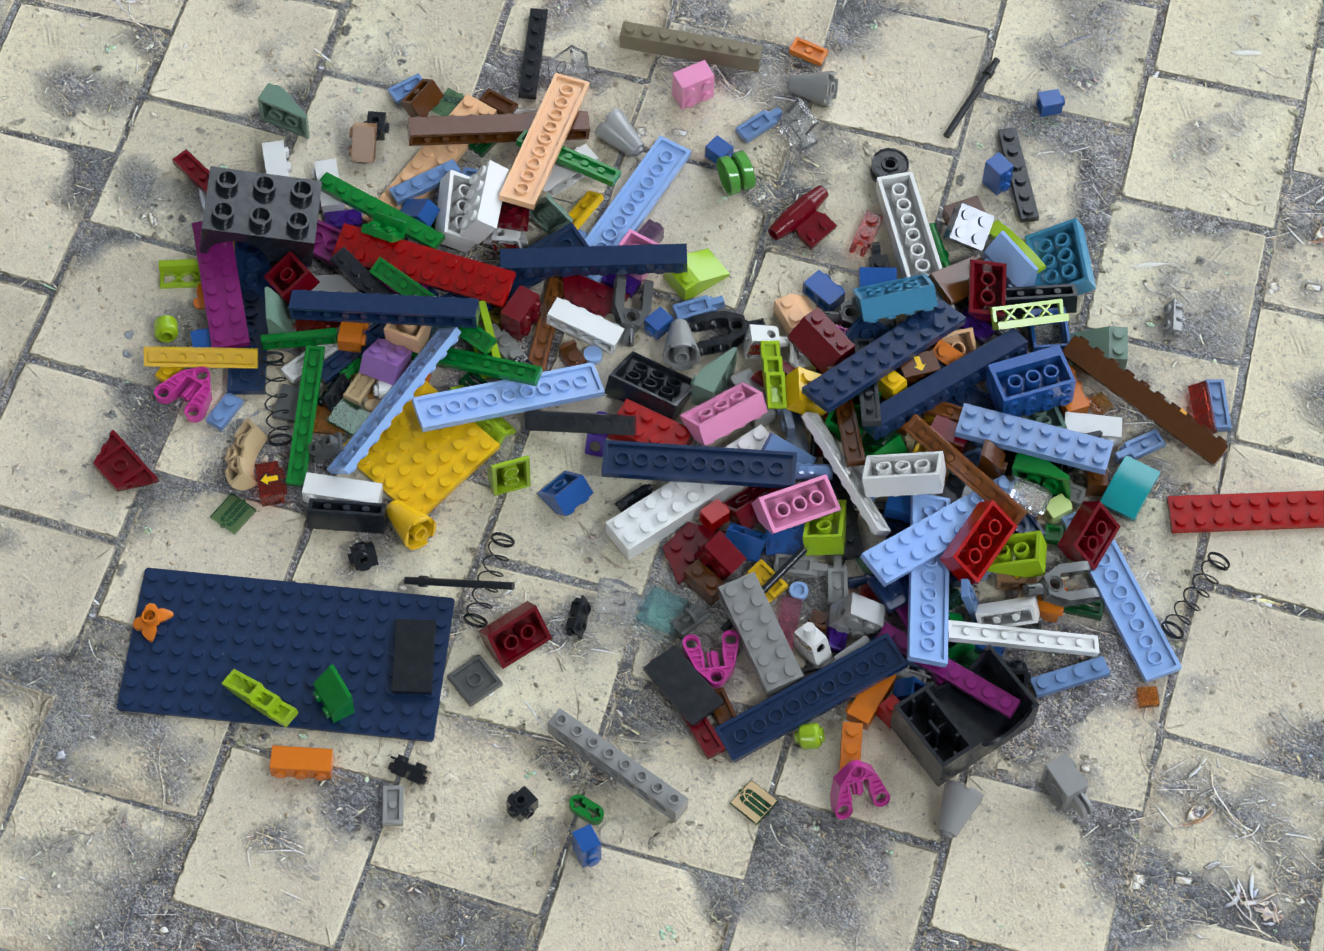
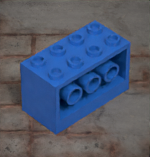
(1031, 382)

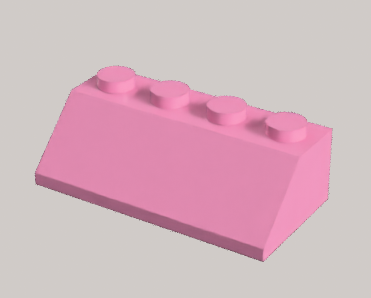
(724, 413)
(796, 504)

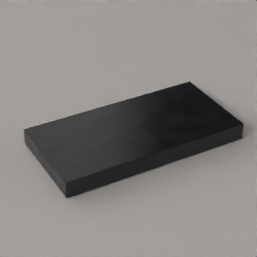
(414, 656)
(683, 686)

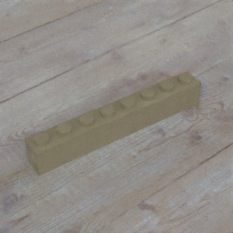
(690, 46)

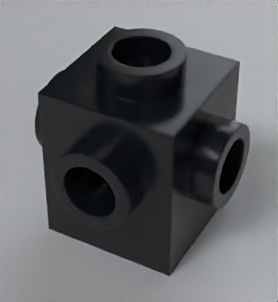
(381, 120)
(363, 556)
(1021, 671)
(521, 804)

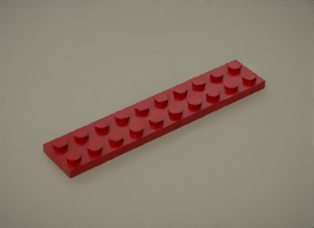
(431, 266)
(1246, 511)

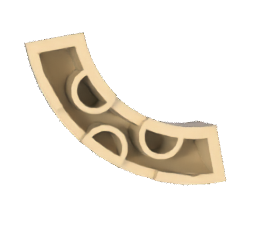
(243, 454)

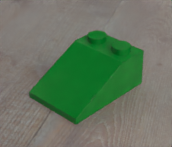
(1042, 473)

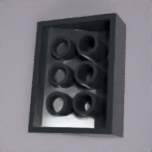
(649, 385)

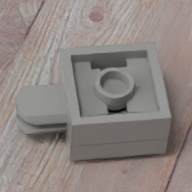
(857, 616)
(1067, 785)

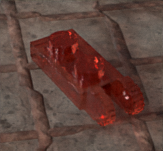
(866, 232)

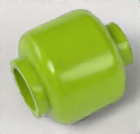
(166, 328)
(810, 736)

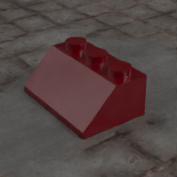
(986, 289)
(821, 341)
(741, 505)
(1089, 534)
(515, 634)

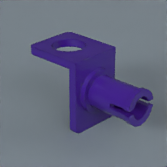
(600, 438)

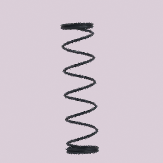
(273, 363)
(491, 571)
(1170, 633)

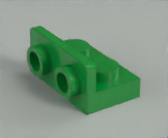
(385, 227)

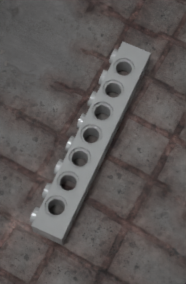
(617, 765)

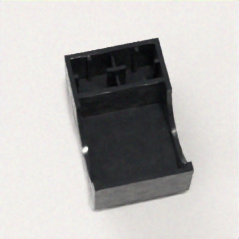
(263, 211)
(952, 729)

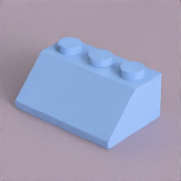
(1019, 269)

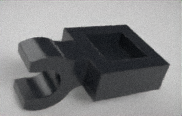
(877, 259)

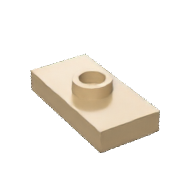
(359, 388)

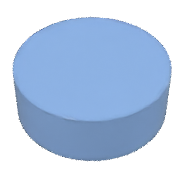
(593, 354)
(798, 590)

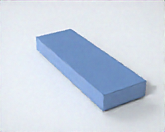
(1219, 404)
(775, 443)
(969, 598)

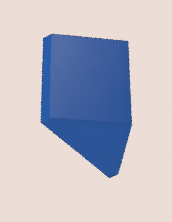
(875, 275)

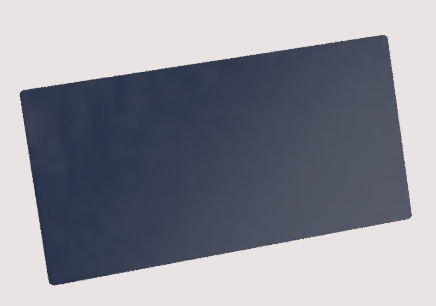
(285, 641)

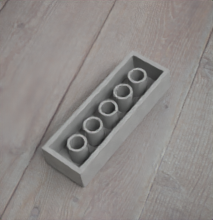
(760, 634)

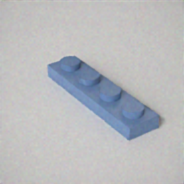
(422, 183)
(1069, 677)

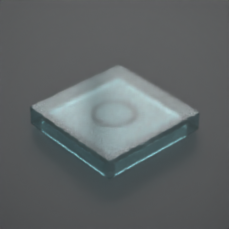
(661, 609)

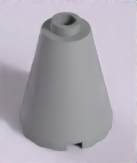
(816, 86)
(620, 133)
(680, 346)
(957, 807)

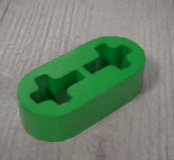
(589, 806)

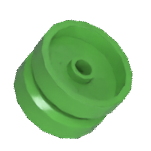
(736, 172)

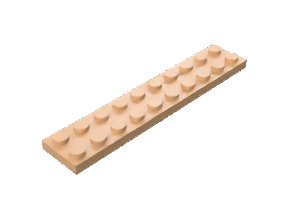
(544, 141)
(435, 155)

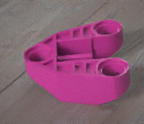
(191, 389)
(729, 657)
(853, 775)

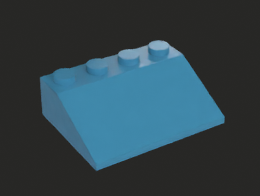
(1065, 255)
(895, 298)

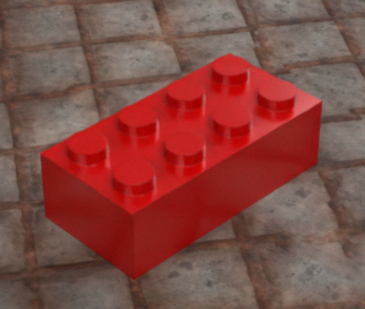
(652, 427)
(978, 542)

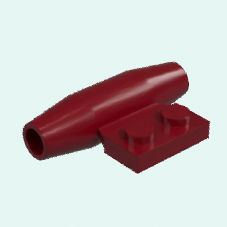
(805, 219)

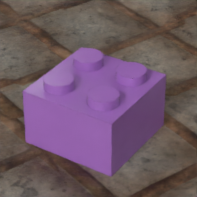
(385, 361)

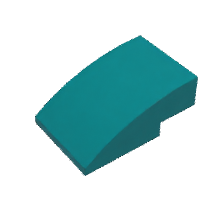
(1130, 488)

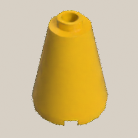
(410, 524)

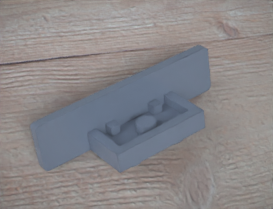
(793, 428)

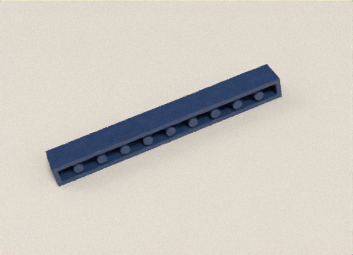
(595, 260)
(384, 308)
(946, 382)

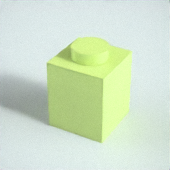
(1057, 508)

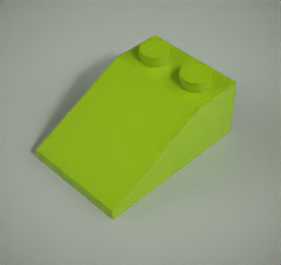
(703, 272)
(509, 475)
(827, 533)
(1022, 556)

